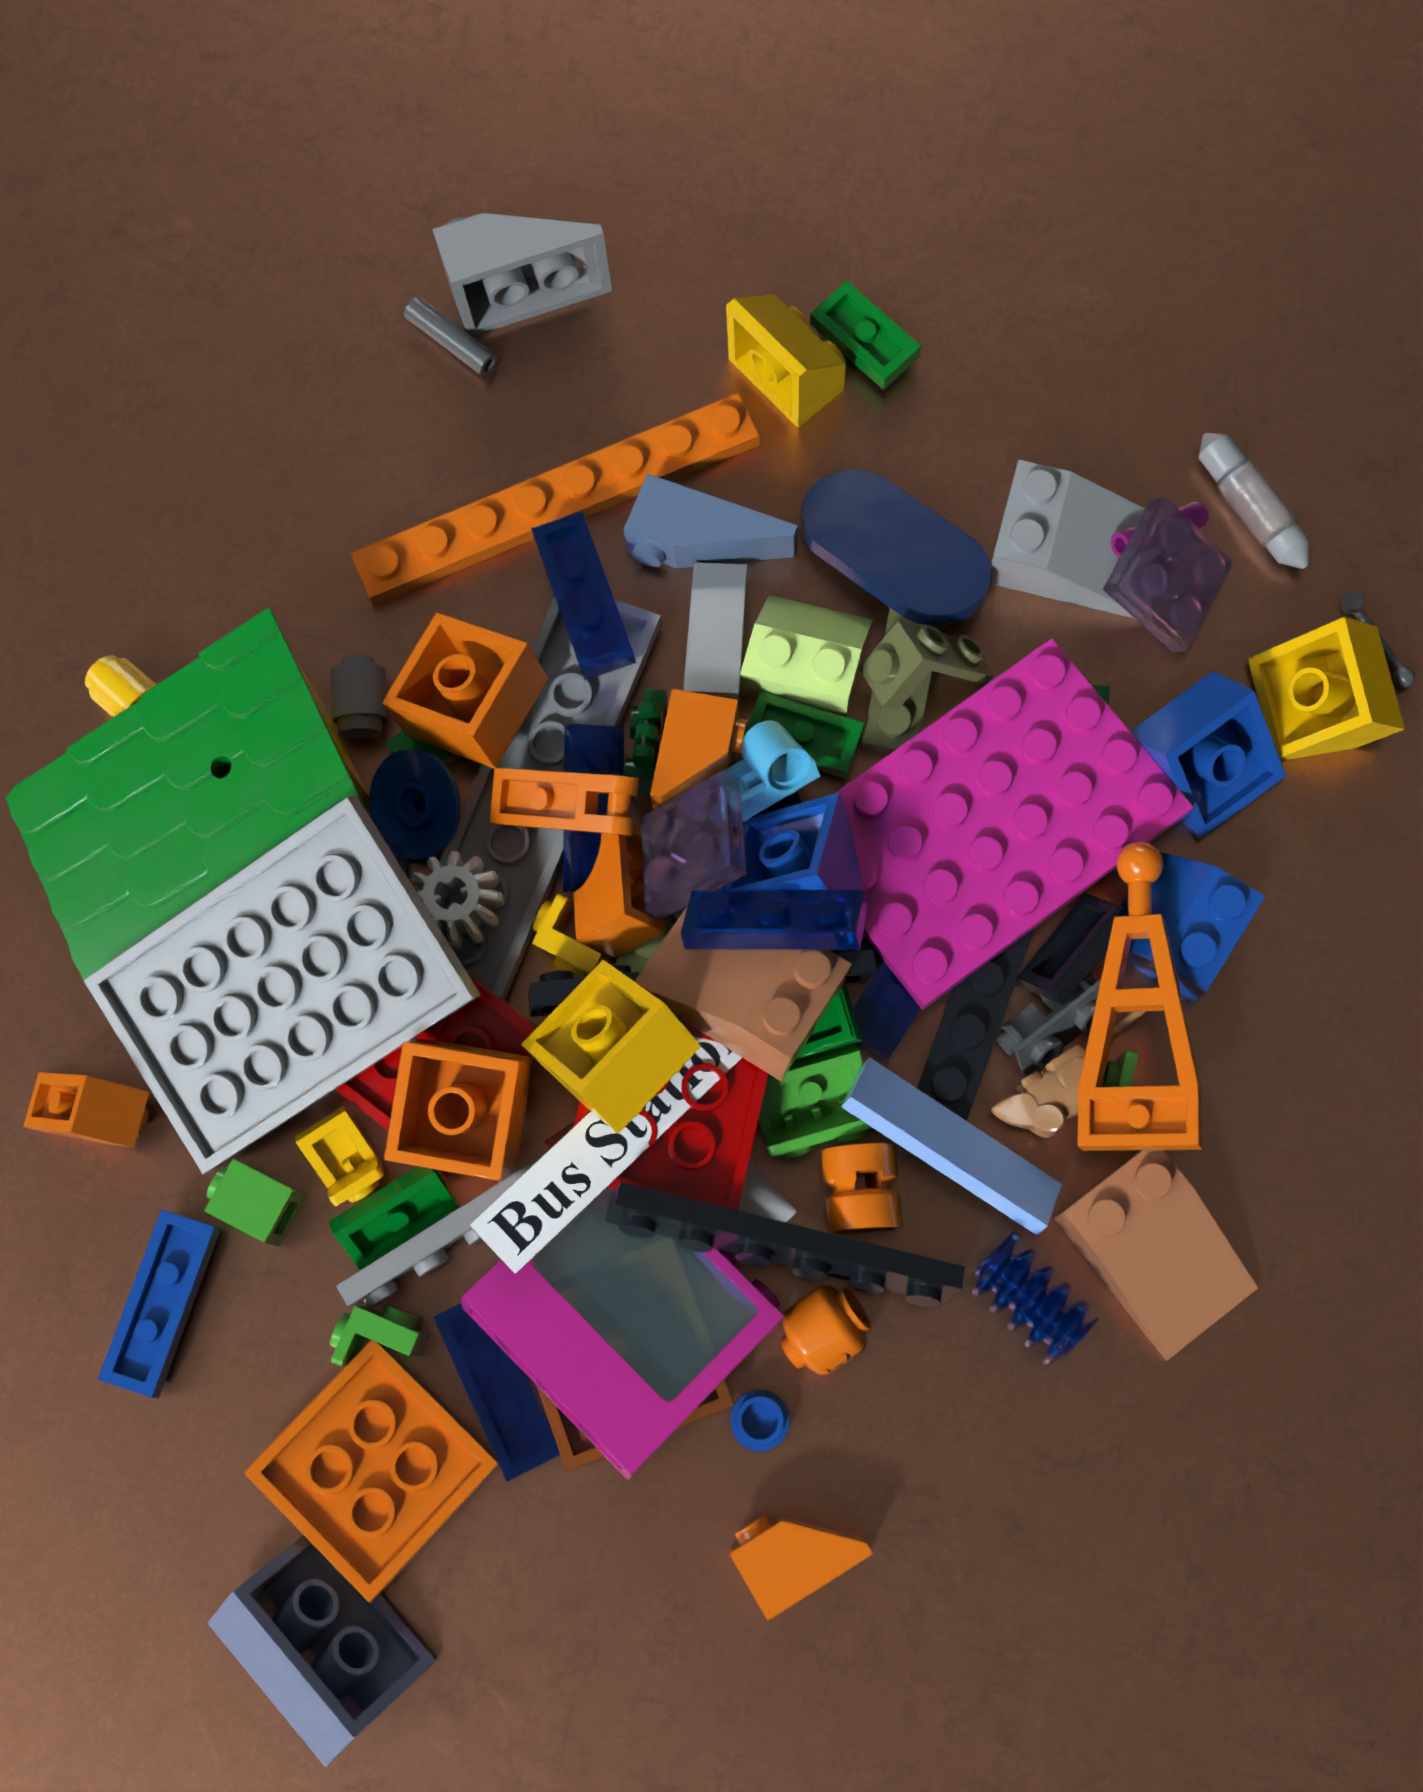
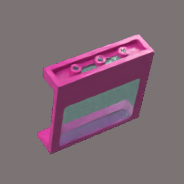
(623, 1329)

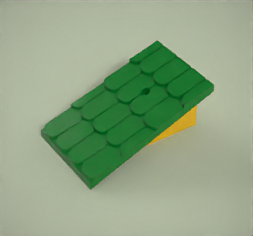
(181, 791)

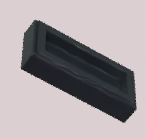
(1071, 949)

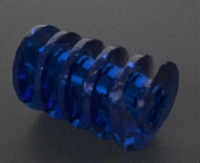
(1032, 1300)

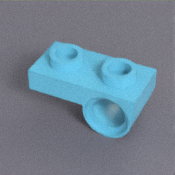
(771, 767)

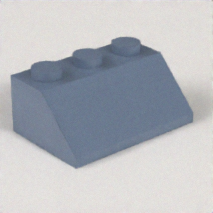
(319, 1647)

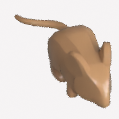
(1051, 1097)

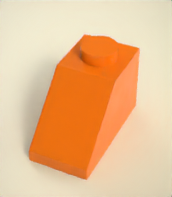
(695, 742)
(87, 1109)
(792, 1560)

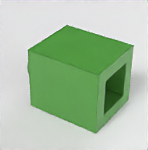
(253, 1202)

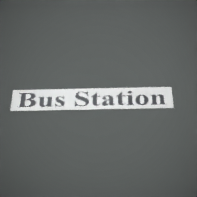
(585, 1165)

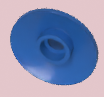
(399, 806)

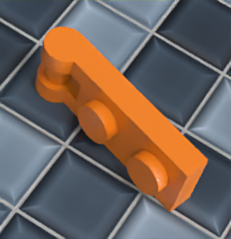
(562, 800)

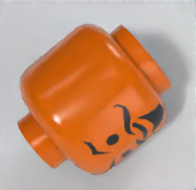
(825, 1330)

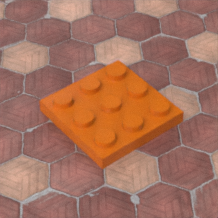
(371, 1470)

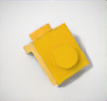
(551, 937)
(342, 1157)

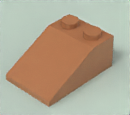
(747, 999)
(1158, 1250)

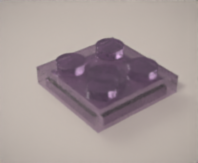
(1168, 575)
(692, 844)

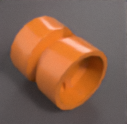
(864, 1209)

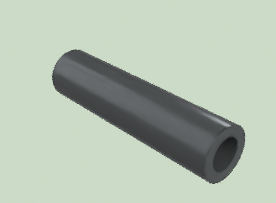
(450, 336)

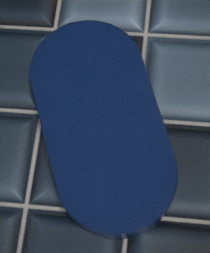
(895, 547)

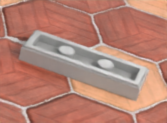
(716, 629)

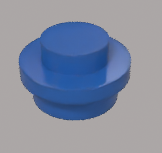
(760, 1420)

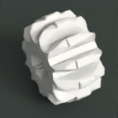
(454, 880)

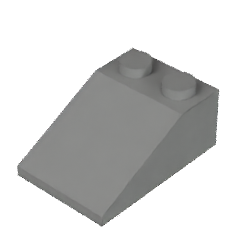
(520, 267)
(1060, 537)

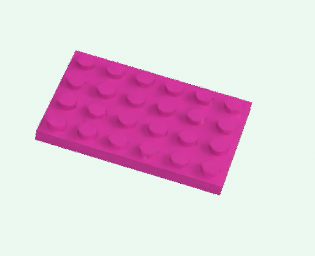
(999, 820)

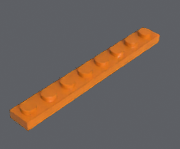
(584, 485)

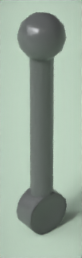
(1352, 605)

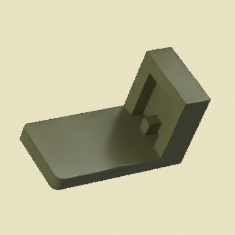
(912, 653)

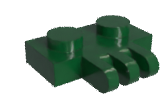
(647, 728)

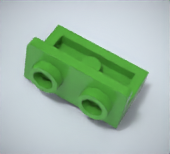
(808, 1104)

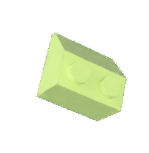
(805, 654)

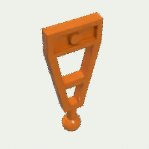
(1139, 1114)

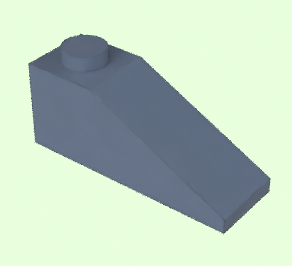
(690, 527)

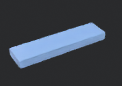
(952, 1146)

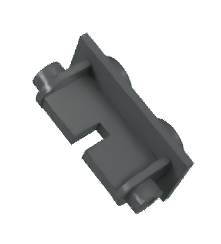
(1042, 1038)

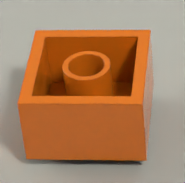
(465, 690)
(459, 1108)

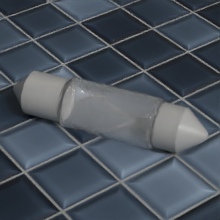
(1255, 500)

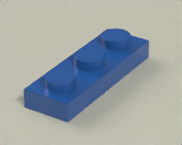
(159, 1304)

